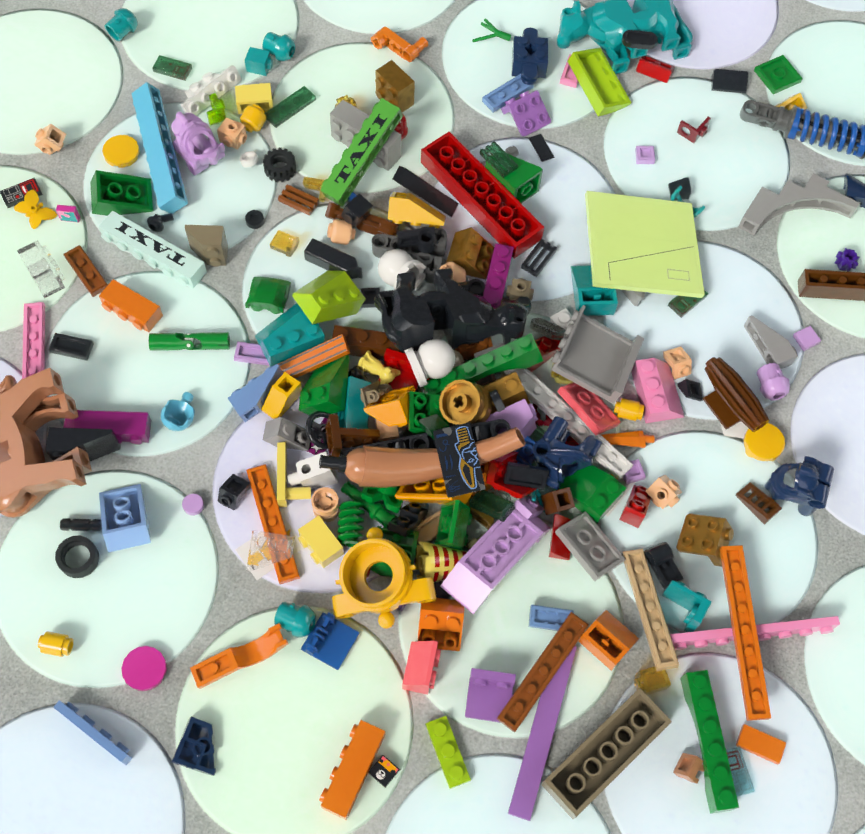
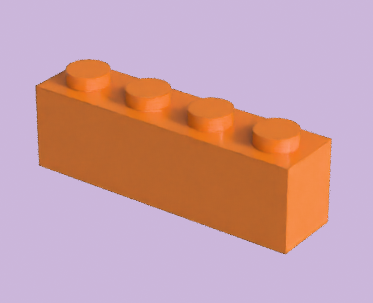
(353, 769)

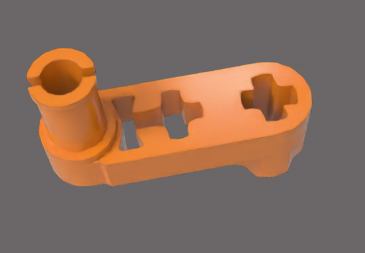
(394, 42)

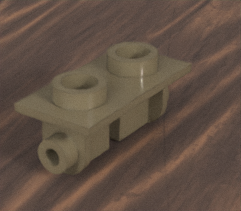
(373, 391)

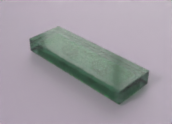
(290, 106)

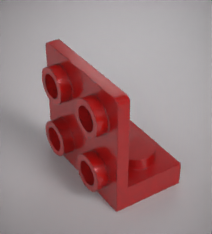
(400, 362)
(496, 475)

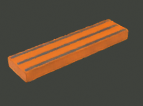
(316, 357)

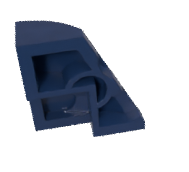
(854, 189)
(196, 747)

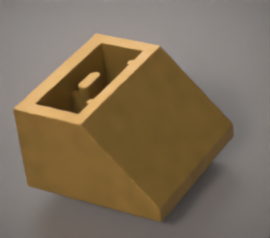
(471, 253)

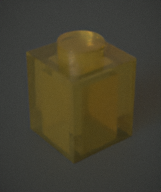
(651, 680)

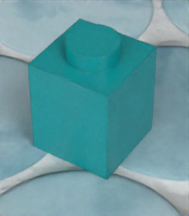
(258, 61)

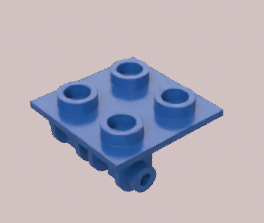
(330, 640)

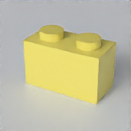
(252, 94)
(320, 541)

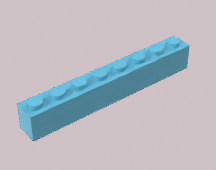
(159, 148)

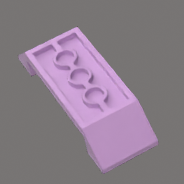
(493, 559)

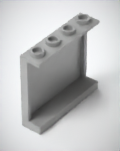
(596, 357)

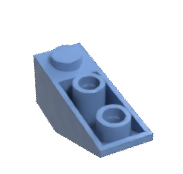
(251, 398)

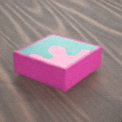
(68, 213)

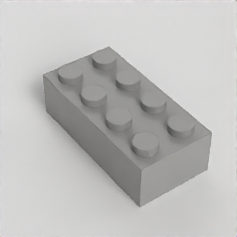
(348, 120)

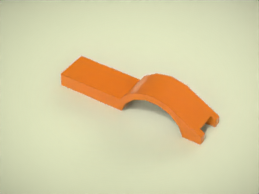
(238, 657)

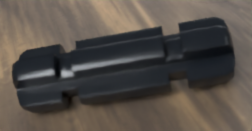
(80, 524)

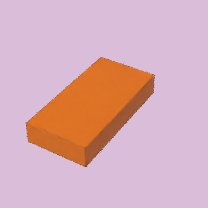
(761, 744)

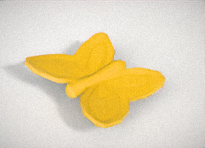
(33, 210)

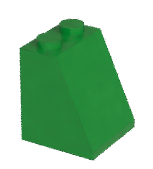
(522, 182)

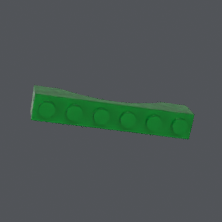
(514, 355)
(717, 772)

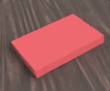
(589, 408)

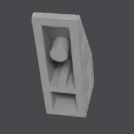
(770, 344)

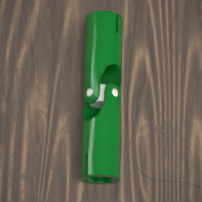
(182, 341)

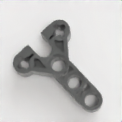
(390, 242)

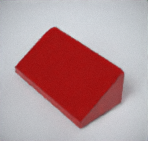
(655, 69)
(557, 547)

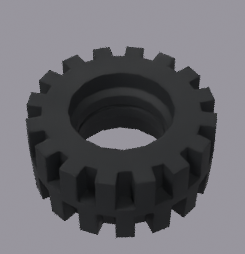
(279, 156)

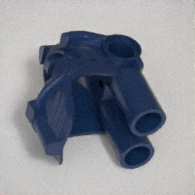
(562, 458)
(810, 485)

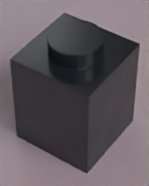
(356, 210)

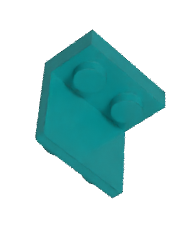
(693, 601)

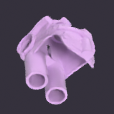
(193, 145)

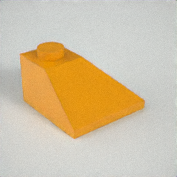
(391, 407)

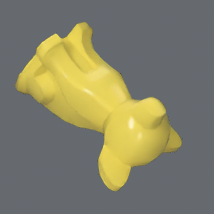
(375, 367)

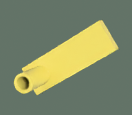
(283, 492)

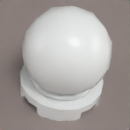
(398, 262)
(432, 360)

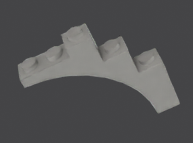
(794, 197)

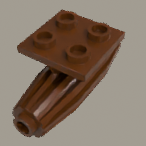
(733, 398)

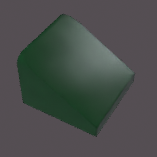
(431, 424)

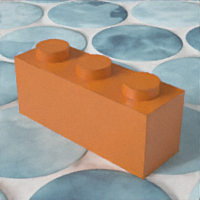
(130, 306)

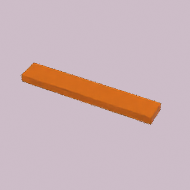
(271, 517)

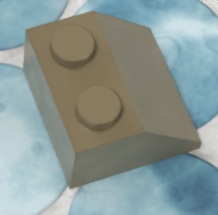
(208, 243)

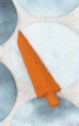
(632, 439)

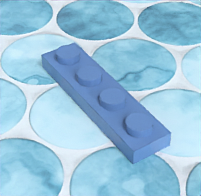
(101, 737)

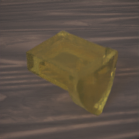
(314, 184)
(284, 243)

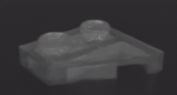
(268, 549)

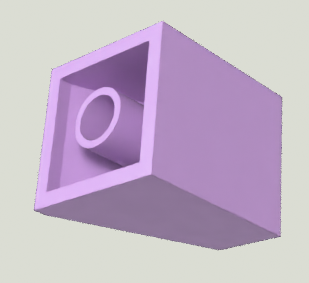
(517, 415)

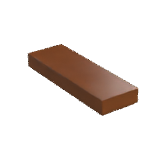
(85, 270)

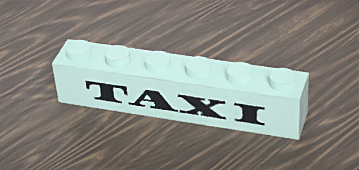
(152, 249)

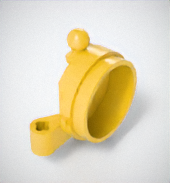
(361, 598)

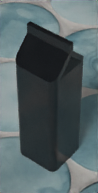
(331, 259)

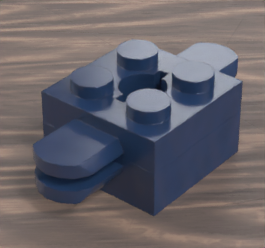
(529, 56)

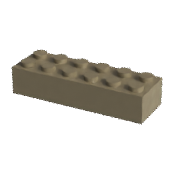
(606, 753)

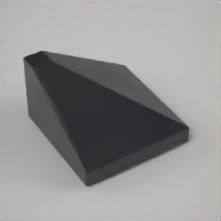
(691, 389)

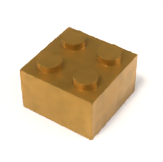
(395, 86)

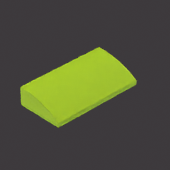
(598, 81)

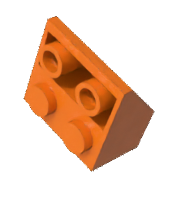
(442, 623)
(608, 639)

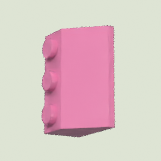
(656, 390)

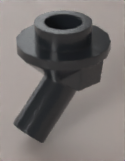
(155, 222)
(357, 373)

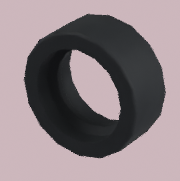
(69, 543)

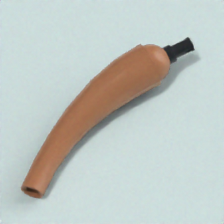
(400, 466)

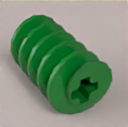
(349, 522)

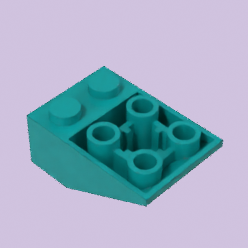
(596, 299)

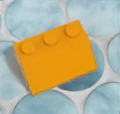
(428, 492)

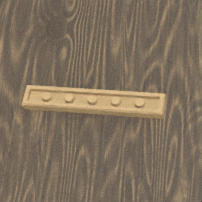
(650, 610)

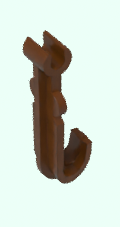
(371, 224)

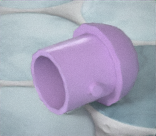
(773, 383)

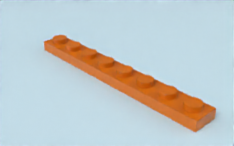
(745, 633)

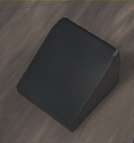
(686, 188)

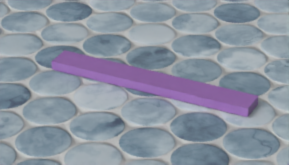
(539, 742)

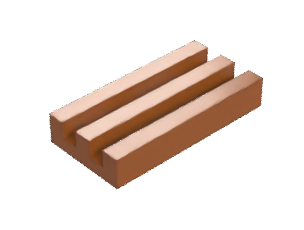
(300, 197)

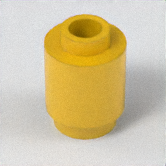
(629, 409)
(55, 644)

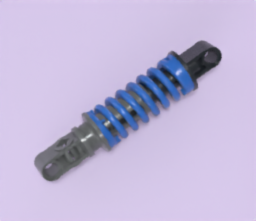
(802, 123)

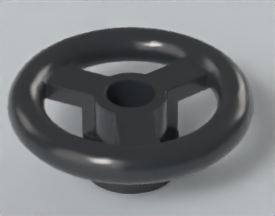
(315, 431)

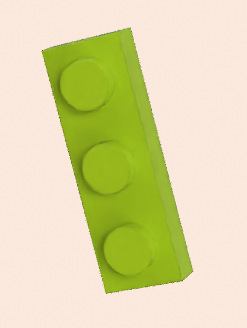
(447, 752)

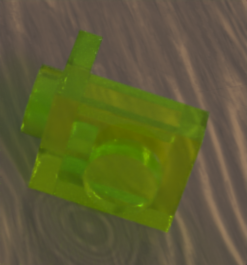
(217, 113)

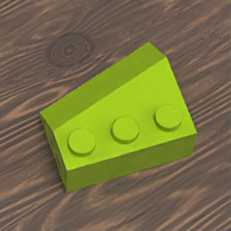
(329, 297)

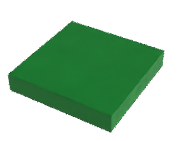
(778, 74)

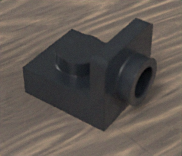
(232, 491)

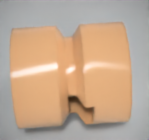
(325, 504)

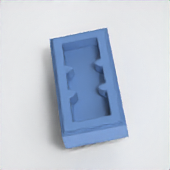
(547, 617)

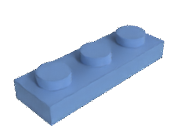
(507, 91)

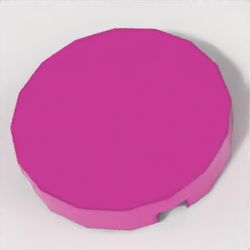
(144, 668)

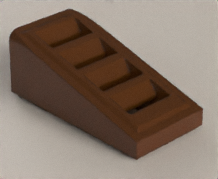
(759, 512)

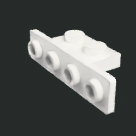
(210, 83)

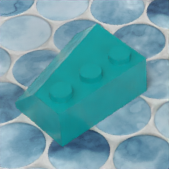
(289, 336)

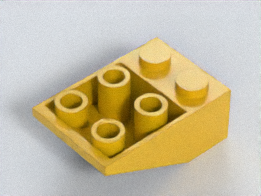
(411, 209)

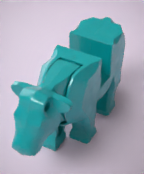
(611, 18)

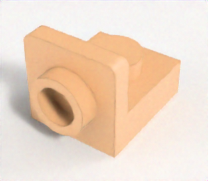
(678, 361)

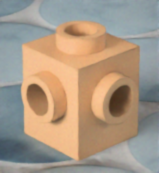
(232, 133)
(49, 139)
(664, 492)

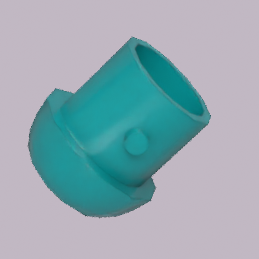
(121, 24)
(280, 46)
(295, 619)

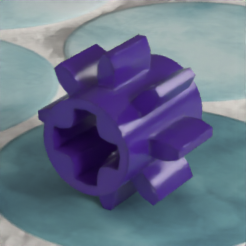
(847, 260)

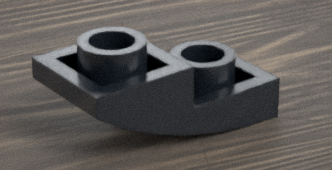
(408, 520)

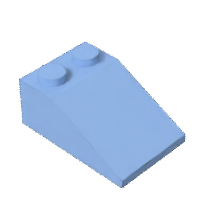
(124, 518)

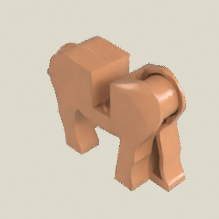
(23, 469)

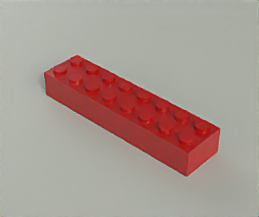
(481, 194)

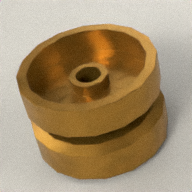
(465, 403)

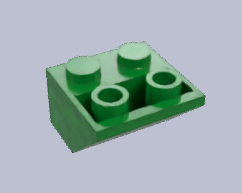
(422, 406)

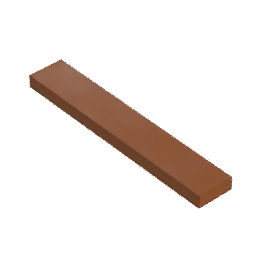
(542, 672)

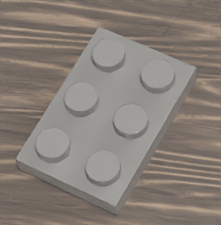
(590, 546)

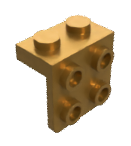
(705, 536)

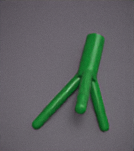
(497, 33)

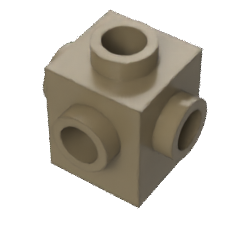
(519, 288)

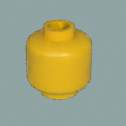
(253, 118)

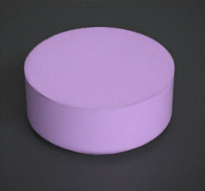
(193, 504)

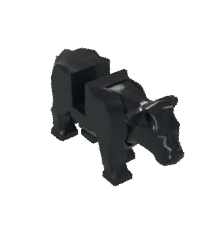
(453, 307)

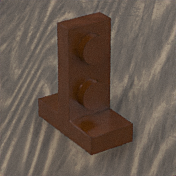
(347, 437)

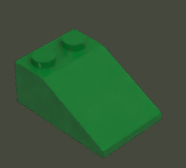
(120, 194)
(326, 388)
(594, 491)
(453, 525)

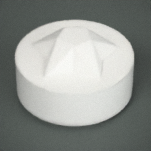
(249, 159)

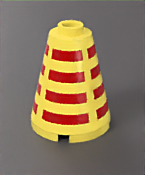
(436, 560)

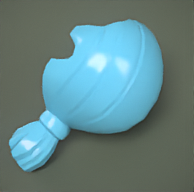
(178, 414)

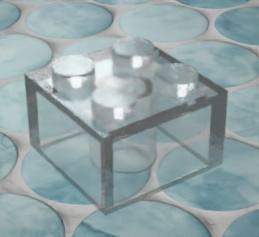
(42, 268)

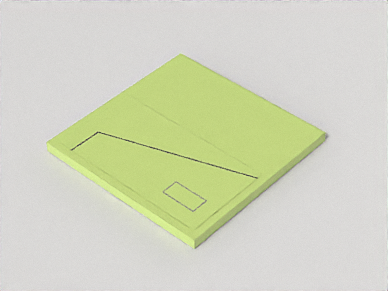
(643, 245)

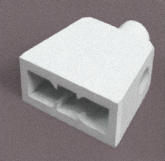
(311, 475)

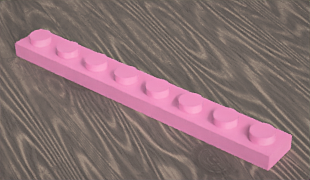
(764, 632)

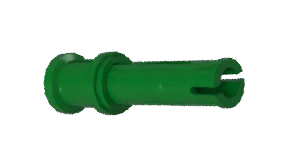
(375, 510)

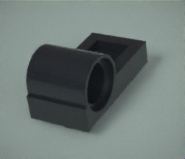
(417, 237)
(661, 561)

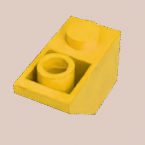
(282, 396)

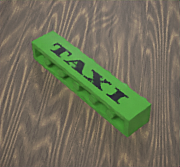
(361, 152)

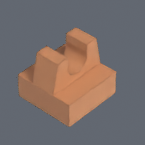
(688, 767)

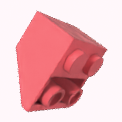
(419, 668)

